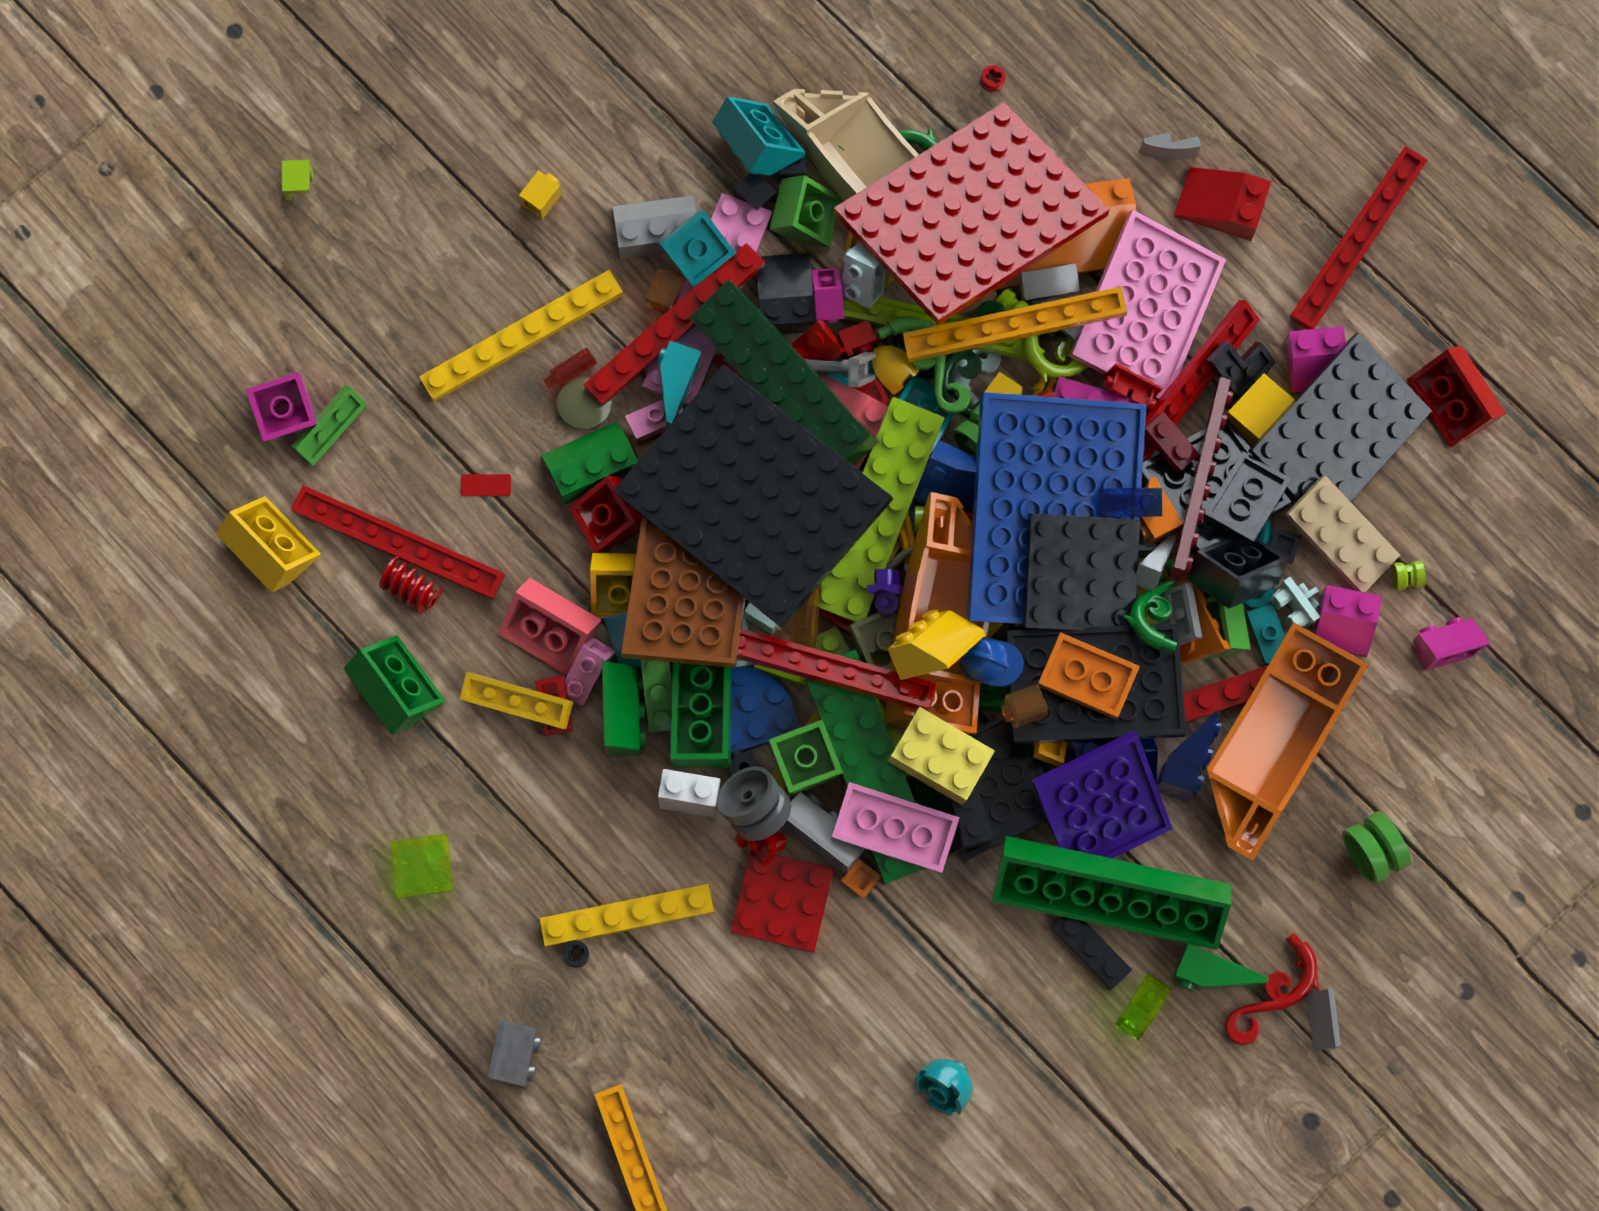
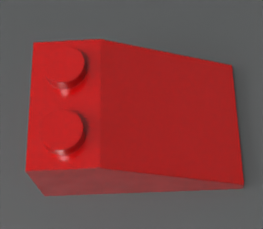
(1223, 200)

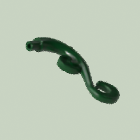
(974, 363)

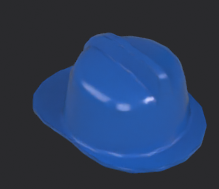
(992, 663)

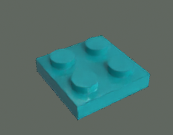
(697, 248)

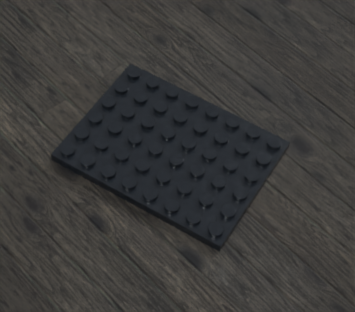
(753, 496)

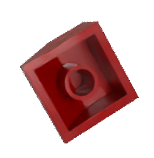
(605, 516)

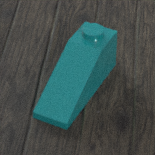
(677, 373)

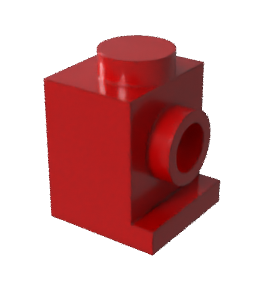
(858, 339)

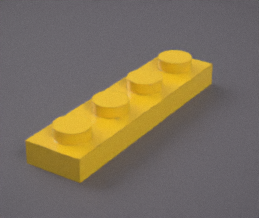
(516, 700)

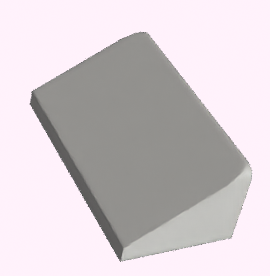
(1323, 1020)

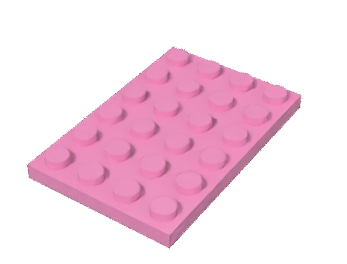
(1165, 297)

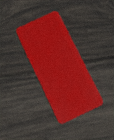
(486, 485)

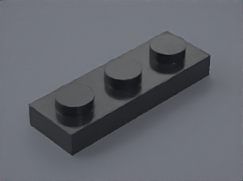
(1092, 950)

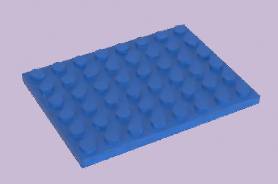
(1040, 460)

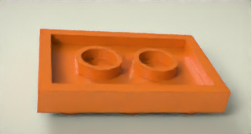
(1088, 676)

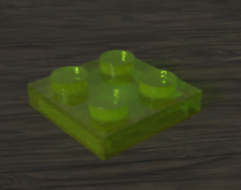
(422, 866)

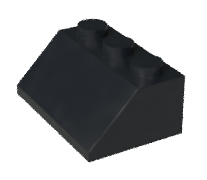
(973, 826)

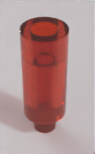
(570, 368)

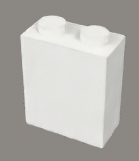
(689, 793)

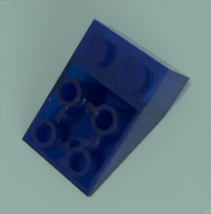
(1182, 768)

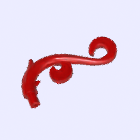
(1279, 1001)

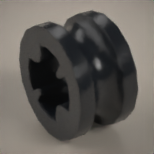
(569, 949)

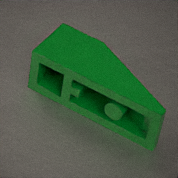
(1208, 971)

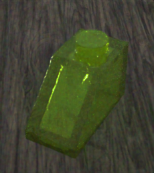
(1143, 1006)

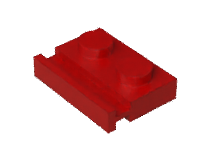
(818, 343)

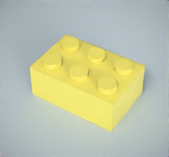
(941, 756)

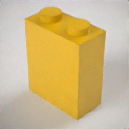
(1259, 408)

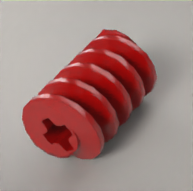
(408, 587)

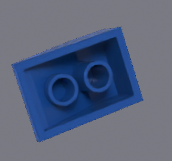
(950, 474)

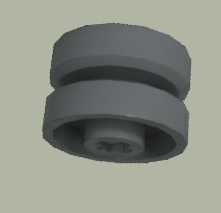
(754, 803)

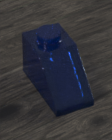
(1130, 502)

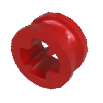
(988, 85)

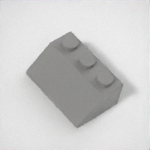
(646, 224)
(816, 828)

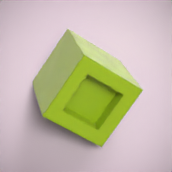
(296, 177)

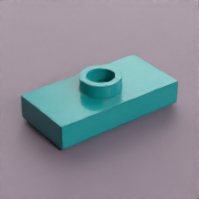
(1266, 631)

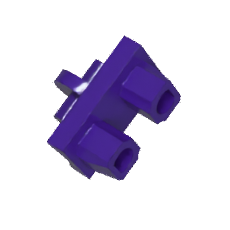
(886, 588)

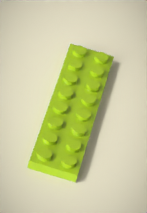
(896, 467)

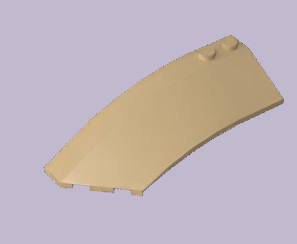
(854, 123)

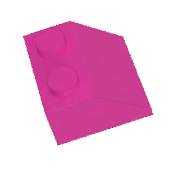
(1309, 353)
(282, 406)
(1348, 619)
(1449, 643)

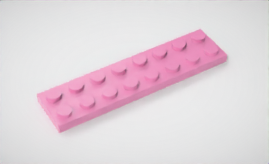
(738, 225)

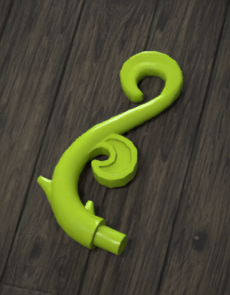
(1046, 368)

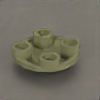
(579, 407)

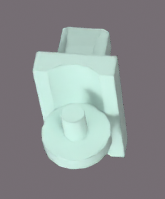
(1299, 600)

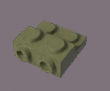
(874, 637)

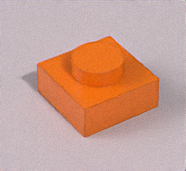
(861, 879)

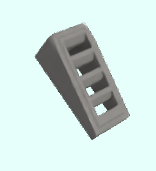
(1153, 565)

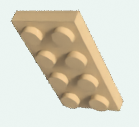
(1342, 534)

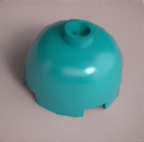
(946, 1085)

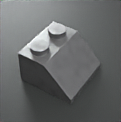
(514, 1054)

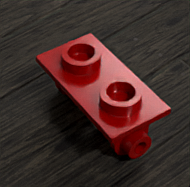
(1121, 380)

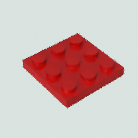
(782, 901)

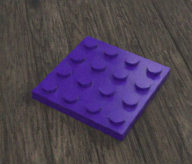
(1103, 800)

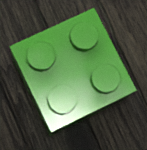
(805, 758)

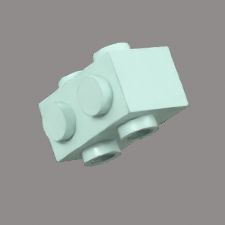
(862, 276)

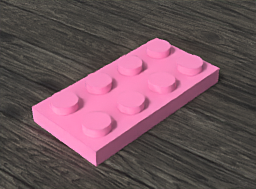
(895, 827)

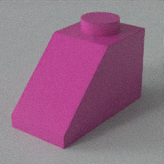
(828, 294)

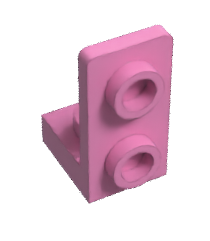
(587, 670)

